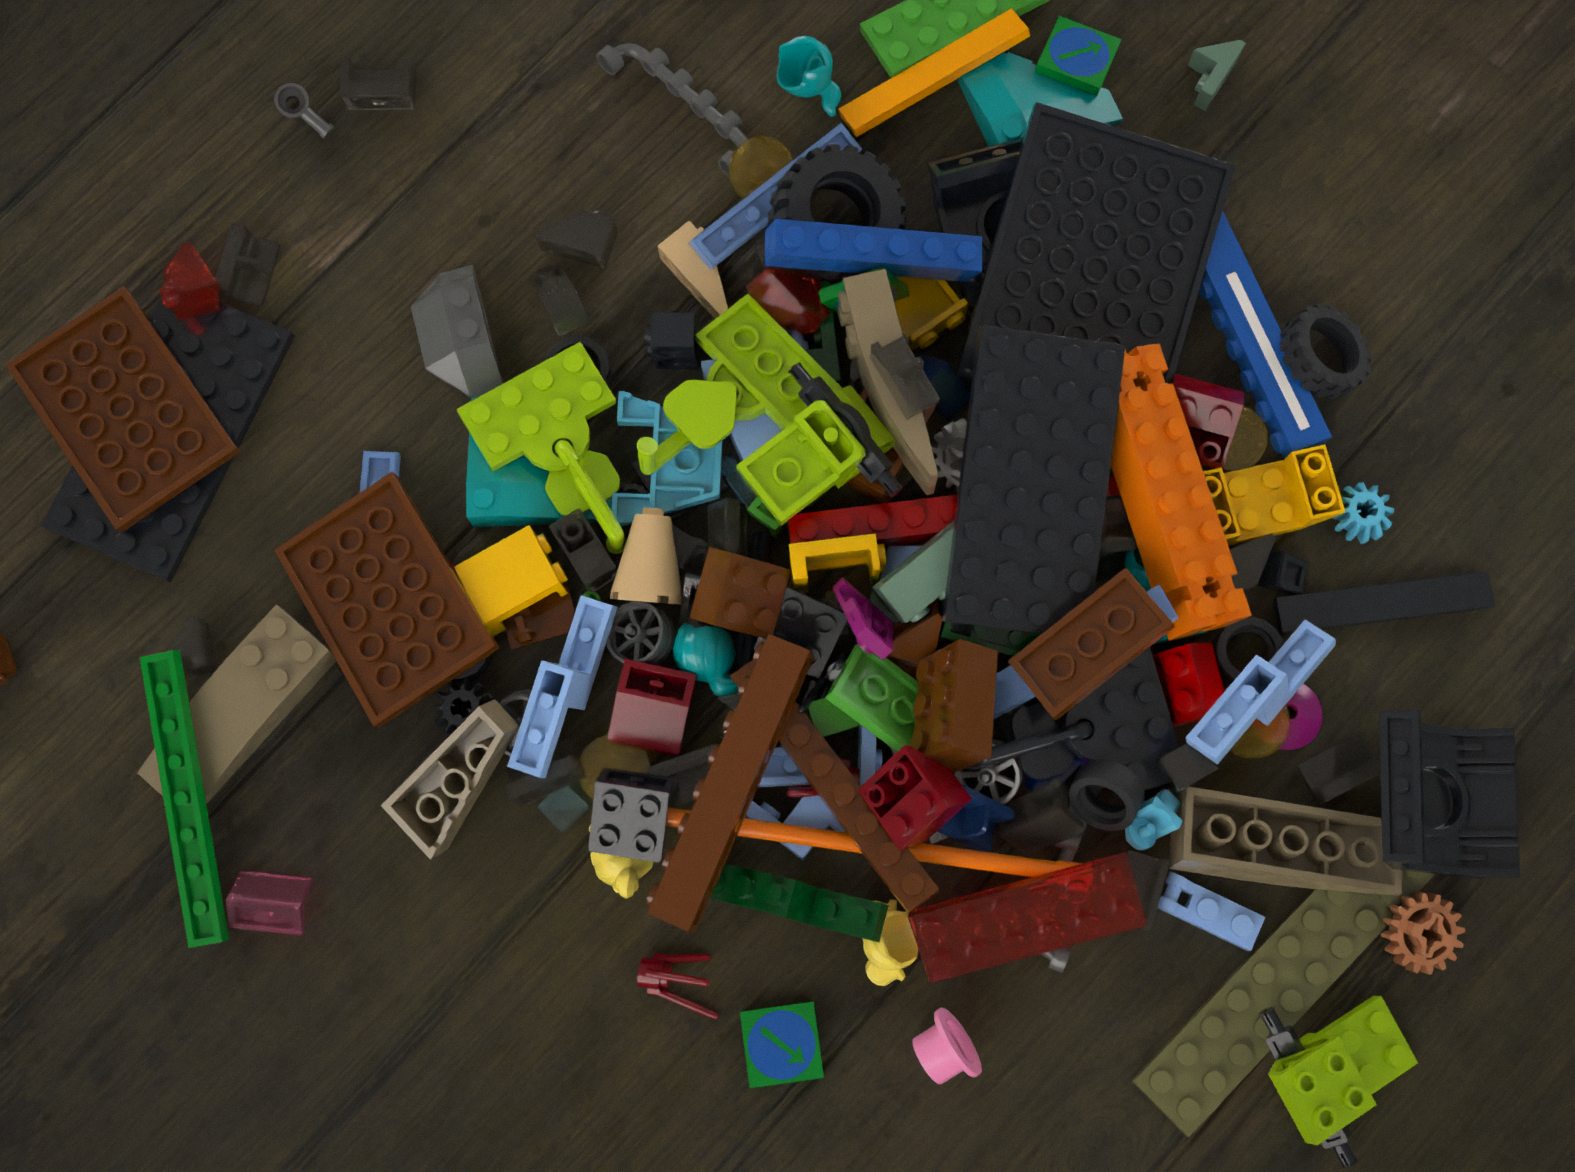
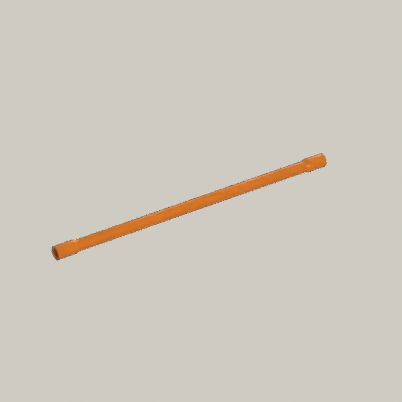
(922, 852)

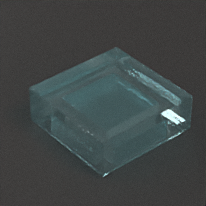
(563, 808)

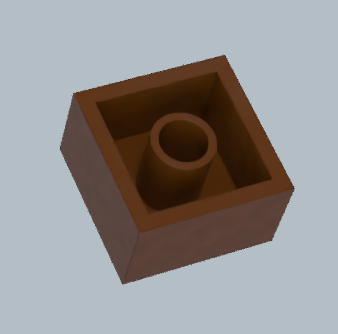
(740, 593)

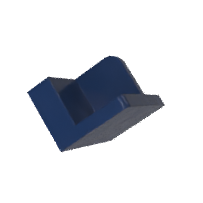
(976, 821)

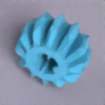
(1374, 510)

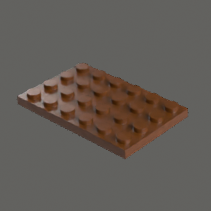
(122, 409)
(386, 600)

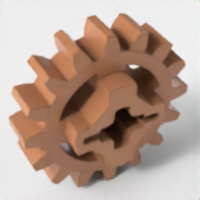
(1440, 933)

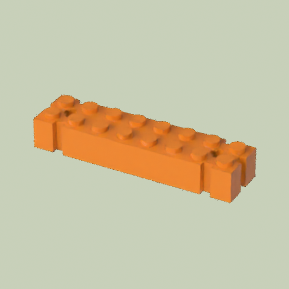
(1171, 500)

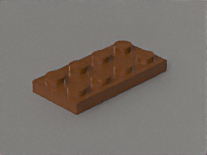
(1091, 644)

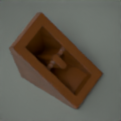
(920, 638)

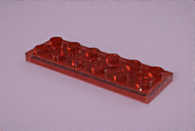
(1027, 917)

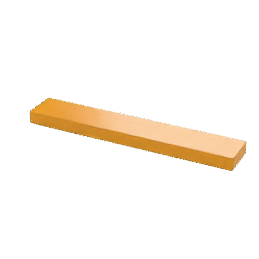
(934, 72)

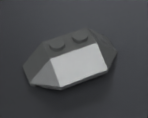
(457, 333)

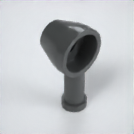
(295, 91)

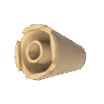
(649, 561)

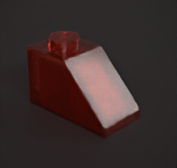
(189, 285)
(790, 299)

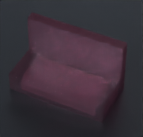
(268, 903)

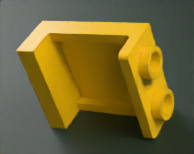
(928, 310)
(835, 554)
(511, 577)

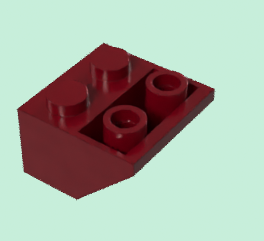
(1210, 417)
(651, 707)
(913, 796)

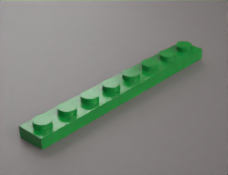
(184, 798)

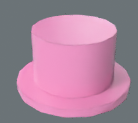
(946, 1049)

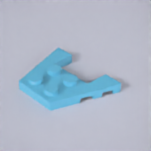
(683, 481)

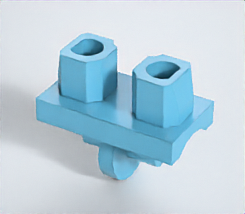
(1154, 820)

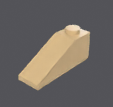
(692, 271)

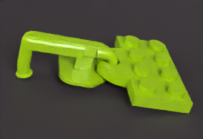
(750, 362)
(546, 412)

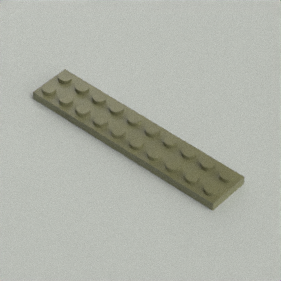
(1285, 972)

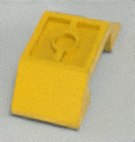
(1275, 495)

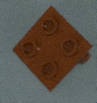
(541, 620)

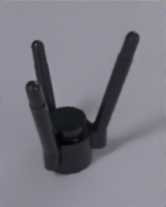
(828, 676)

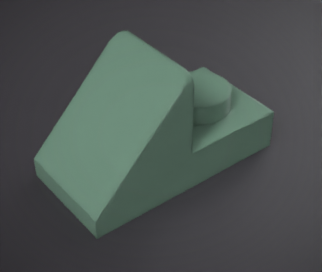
(1215, 64)

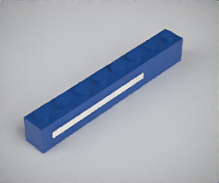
(1255, 344)

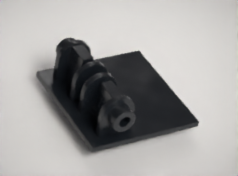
(809, 625)

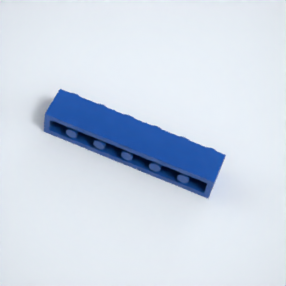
(867, 248)

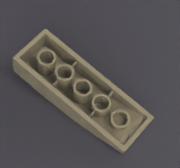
(871, 317)
(250, 696)
(1280, 844)

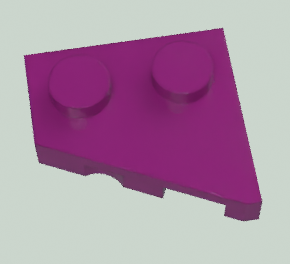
(867, 621)

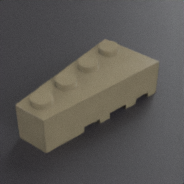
(447, 784)

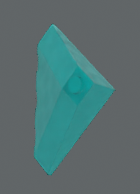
(1008, 87)
(510, 494)

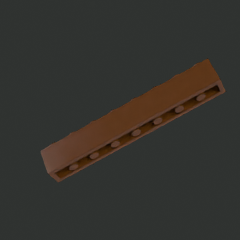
(730, 783)

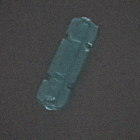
(736, 481)

